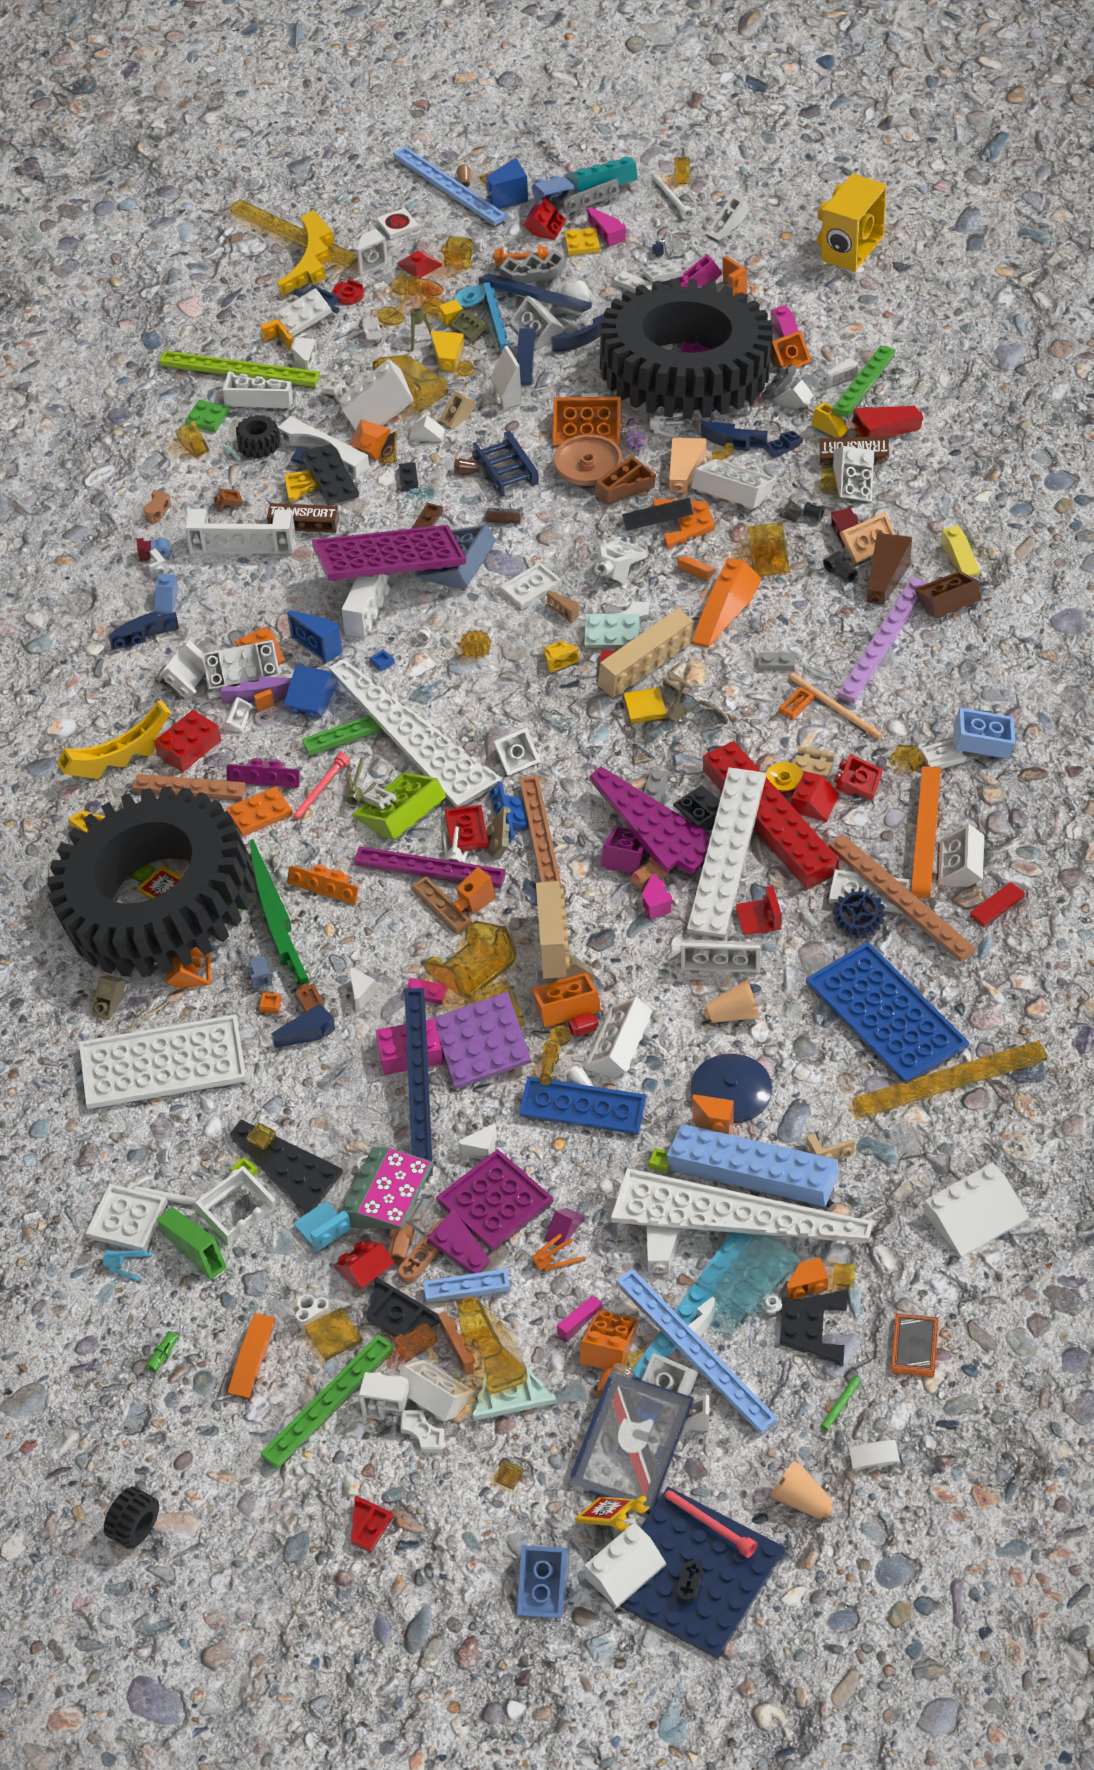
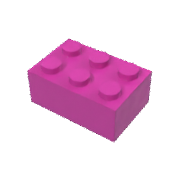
(393, 1047)

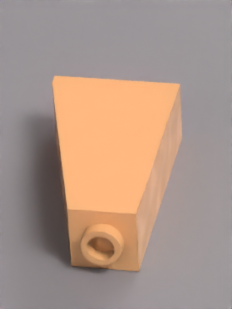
(685, 458)

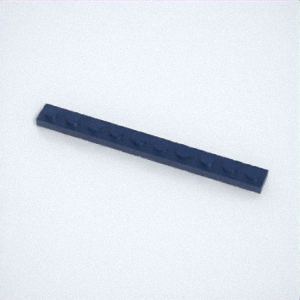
(418, 1074)

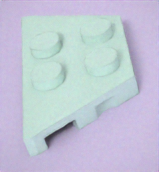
(519, 1398)

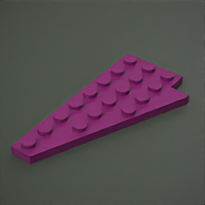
(661, 831)

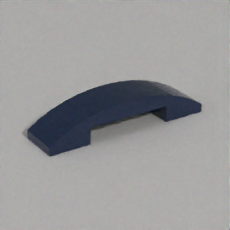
(579, 338)

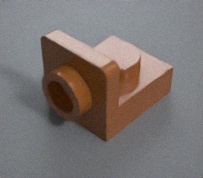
(227, 497)
(308, 996)

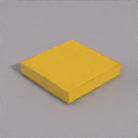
(645, 705)

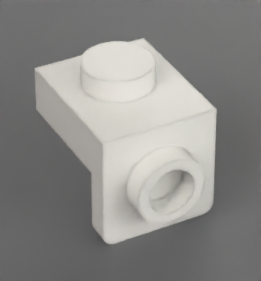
(372, 329)

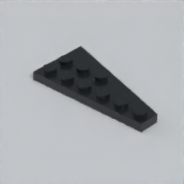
(292, 1169)

